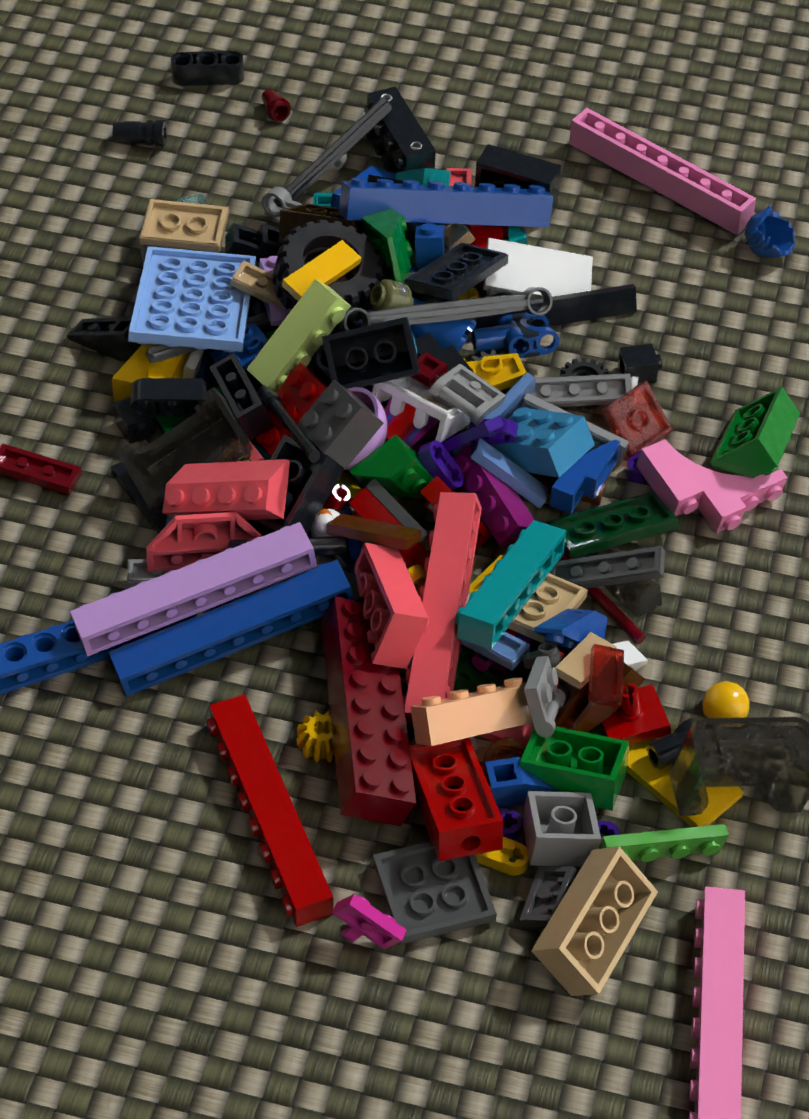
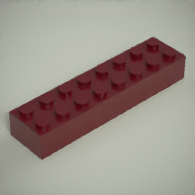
(366, 721)

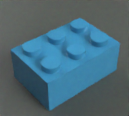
(547, 441)

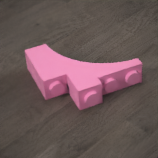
(717, 495)

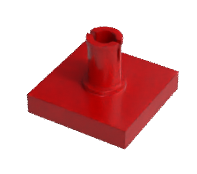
(639, 716)

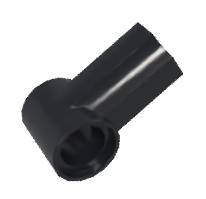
(664, 750)

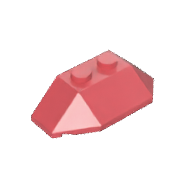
(195, 538)

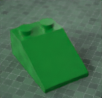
(387, 234)
(579, 763)

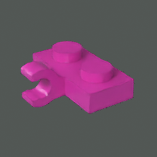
(367, 921)

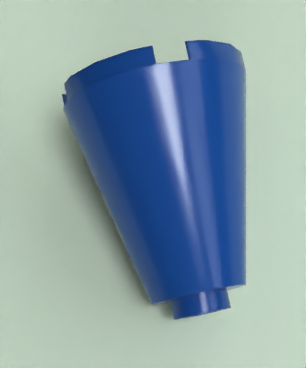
(447, 332)

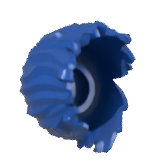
(769, 234)

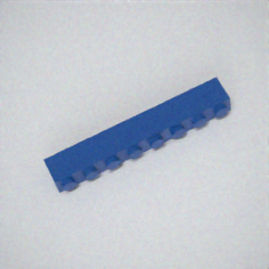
(448, 203)
(229, 628)

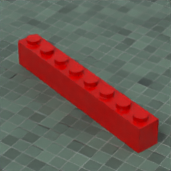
(270, 811)

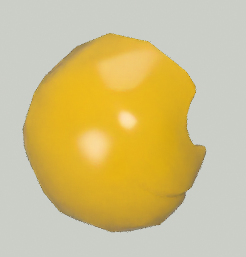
(725, 701)

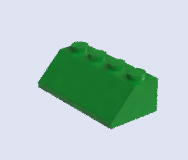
(757, 435)

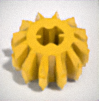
(316, 737)

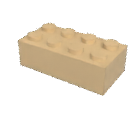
(595, 921)

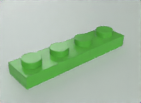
(669, 843)

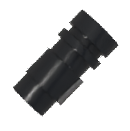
(140, 132)

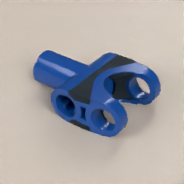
(516, 335)

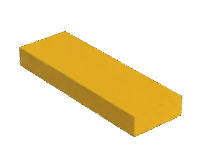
(324, 268)

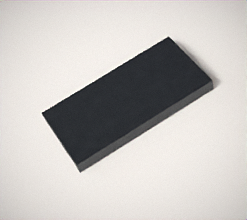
(456, 271)

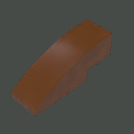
(583, 715)

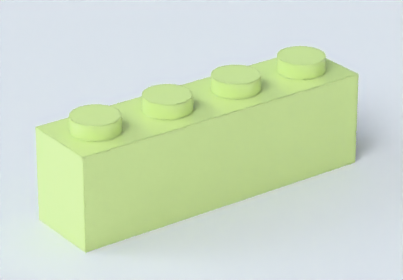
(299, 335)

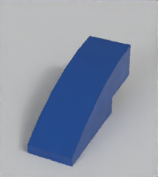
(585, 477)

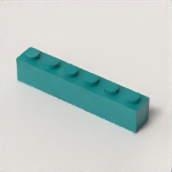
(510, 584)

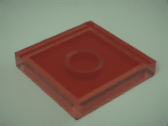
(638, 418)

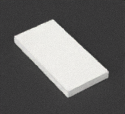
(539, 267)

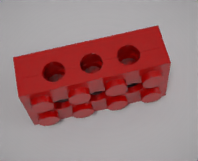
(455, 832)

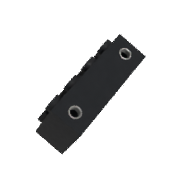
(399, 134)

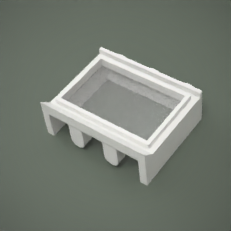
(419, 396)

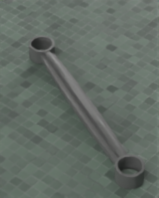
(455, 309)

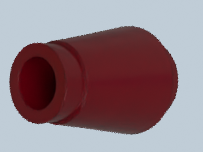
(275, 105)

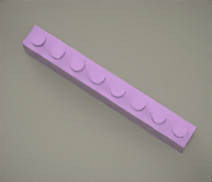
(193, 588)

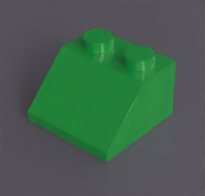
(394, 468)

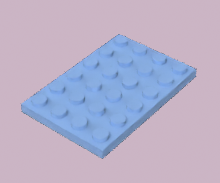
(190, 300)

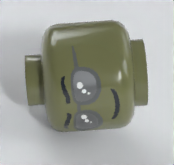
(390, 295)

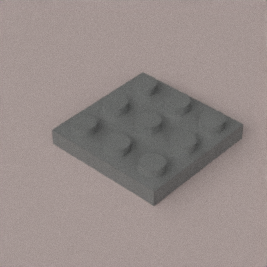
(432, 894)

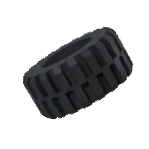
(314, 239)

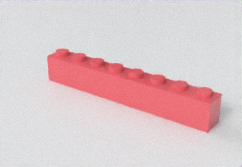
(442, 595)

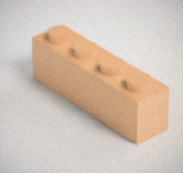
(470, 714)

